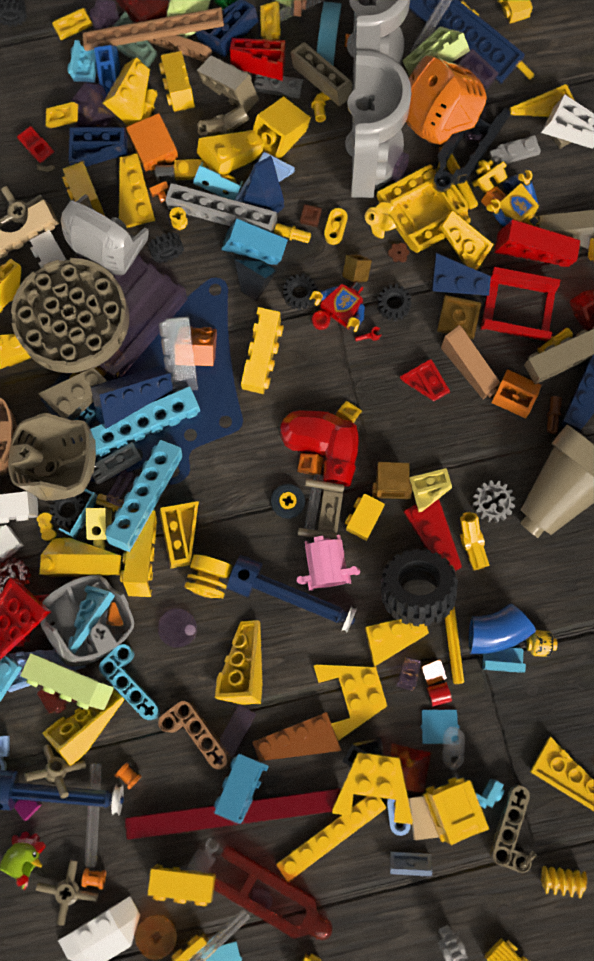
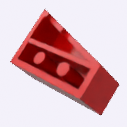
(259, 56)

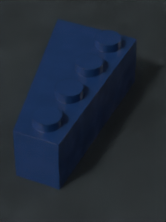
(128, 394)

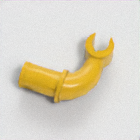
(318, 106)

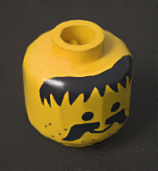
(541, 643)

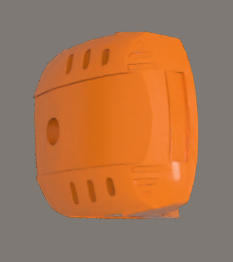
(445, 83)

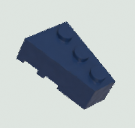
(237, 20)

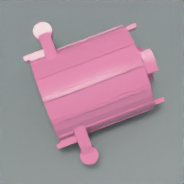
(326, 564)

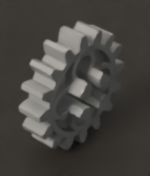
(504, 504)

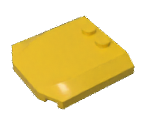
(421, 208)

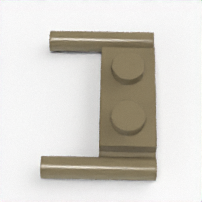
(329, 509)

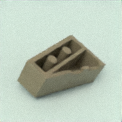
(229, 81)

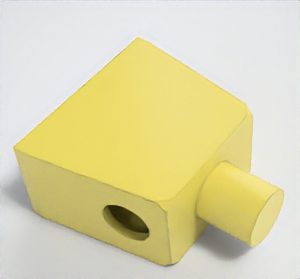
(98, 518)

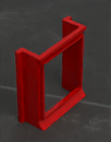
(524, 281)

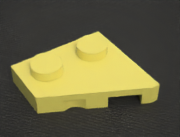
(430, 487)

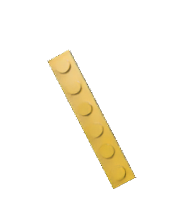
(330, 837)

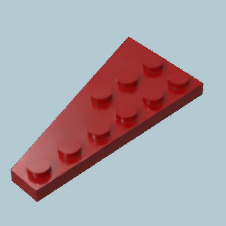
(18, 614)

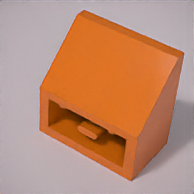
(204, 345)
(516, 394)

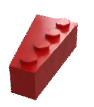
(536, 244)

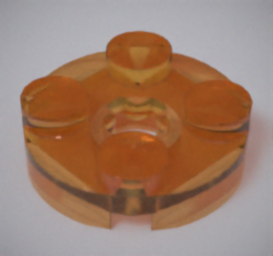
(147, 945)

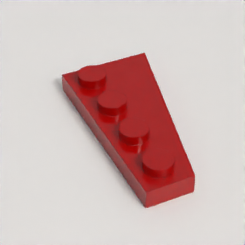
(434, 531)

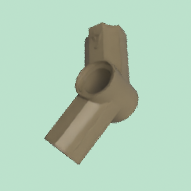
(222, 123)

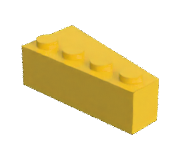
(137, 561)

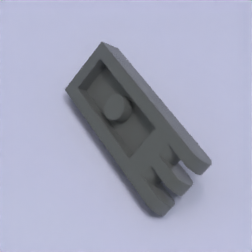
(288, 87)
(115, 463)

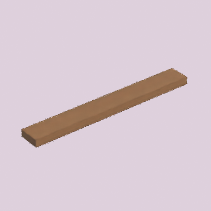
(153, 29)

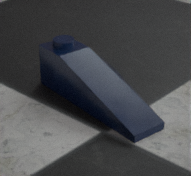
(264, 187)

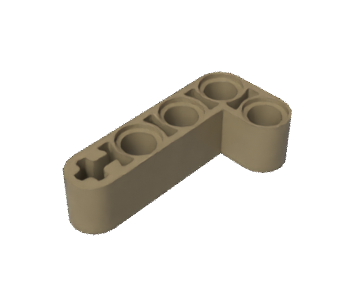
(514, 825)

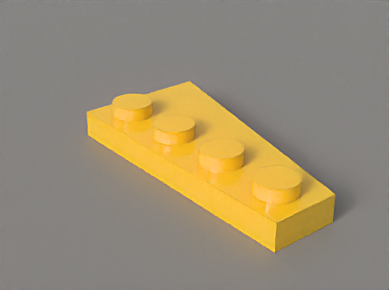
(133, 194)

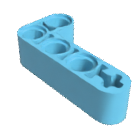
(132, 685)

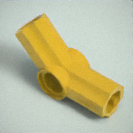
(473, 541)

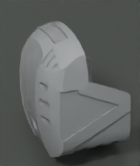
(100, 238)
(103, 638)

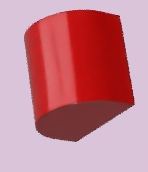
(439, 694)

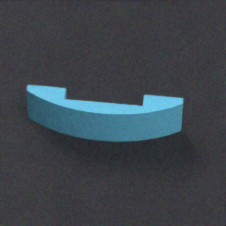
(328, 30)

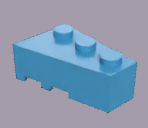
(254, 242)
(239, 788)

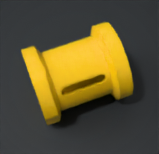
(175, 213)

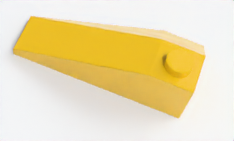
(242, 670)
(77, 733)

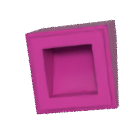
(27, 808)

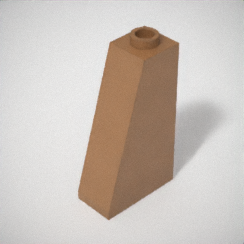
(470, 362)

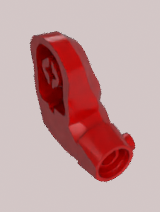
(326, 436)

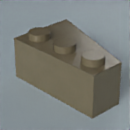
(73, 395)

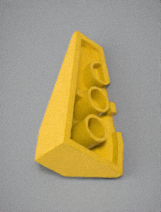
(74, 558)

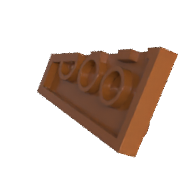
(302, 739)

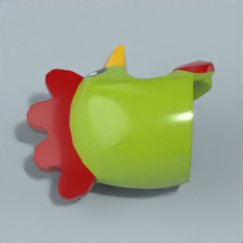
(22, 857)

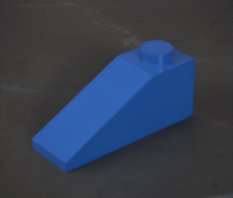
(107, 66)

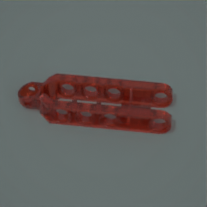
(313, 923)

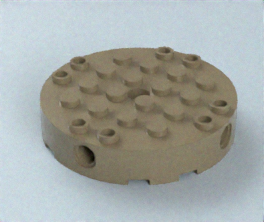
(77, 340)

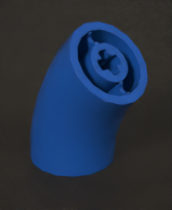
(499, 630)

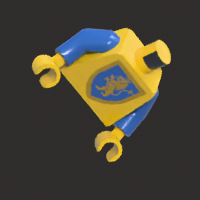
(518, 205)

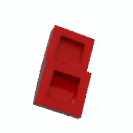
(35, 144)

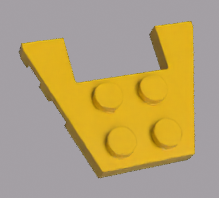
(361, 693)
(375, 777)

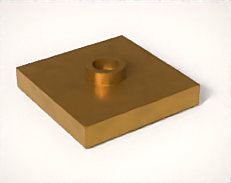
(459, 312)

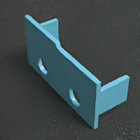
(216, 183)
(82, 518)

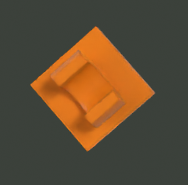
(159, 190)

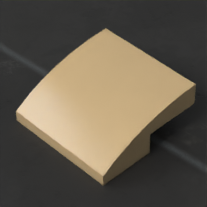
(422, 822)

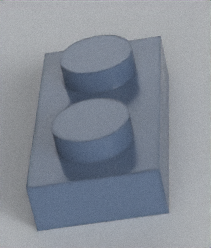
(410, 864)

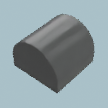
(165, 173)

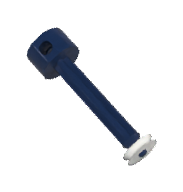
(284, 592)
(12, 790)

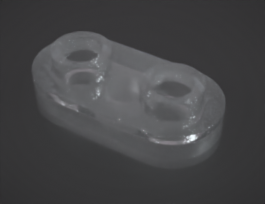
(453, 748)

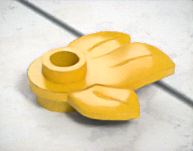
(382, 220)

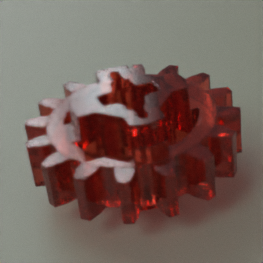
(10, 570)

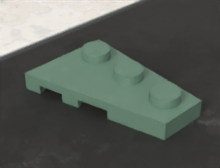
(141, 49)

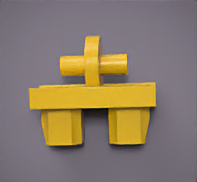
(497, 172)

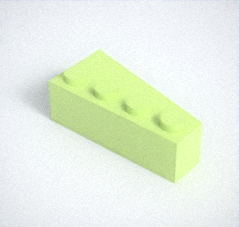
(66, 682)

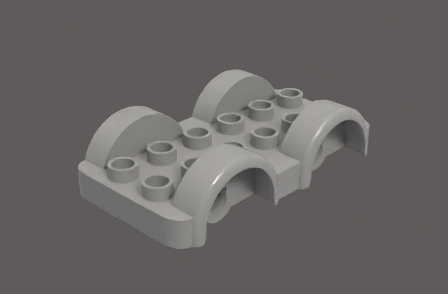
(379, 93)

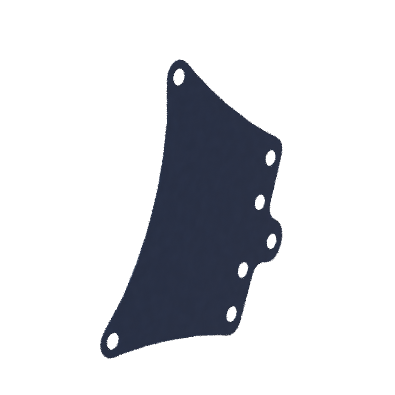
(215, 390)

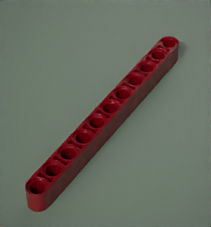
(205, 818)

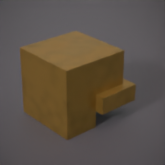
(392, 481)

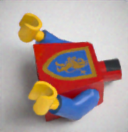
(342, 304)

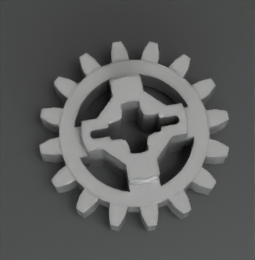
(451, 945)

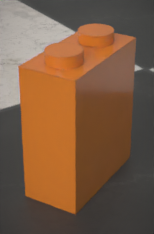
(152, 142)

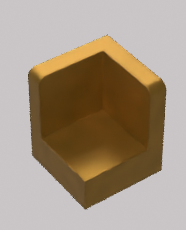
(356, 268)

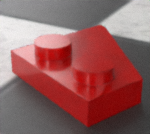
(426, 380)

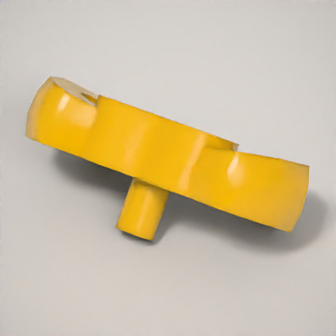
(46, 527)

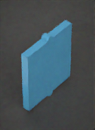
(436, 723)

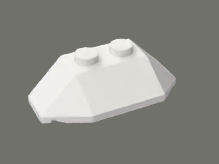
(104, 934)

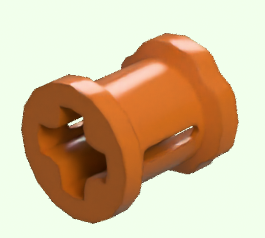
(127, 775)
(94, 878)

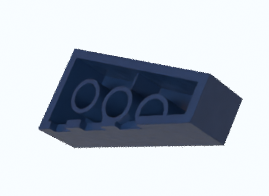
(582, 402)

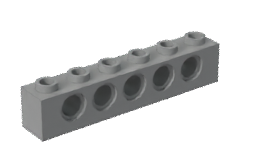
(218, 208)

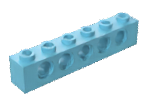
(149, 412)
(145, 504)

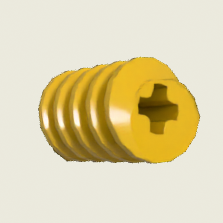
(564, 881)

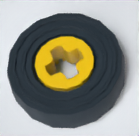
(291, 510)

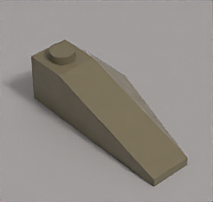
(572, 224)

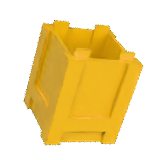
(455, 810)

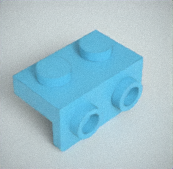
(82, 64)
(491, 793)

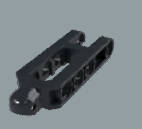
(443, 178)

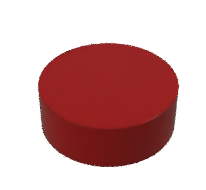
(321, 320)

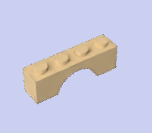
(40, 219)

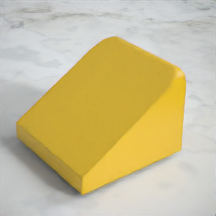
(348, 412)

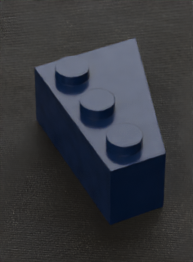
(96, 145)
(458, 278)

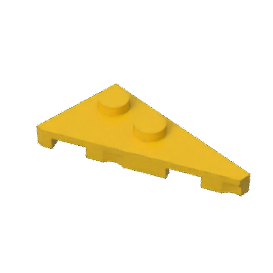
(542, 104)

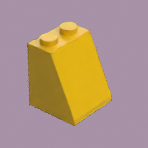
(280, 127)

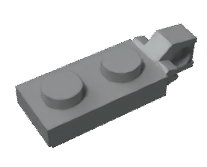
(516, 150)

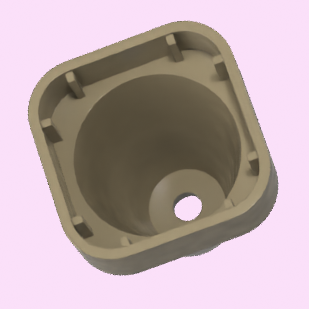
(562, 486)

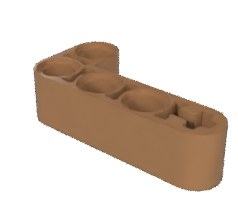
(199, 737)

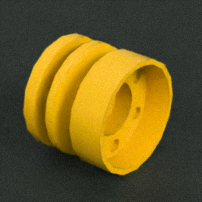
(208, 576)

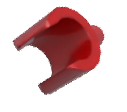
(369, 335)

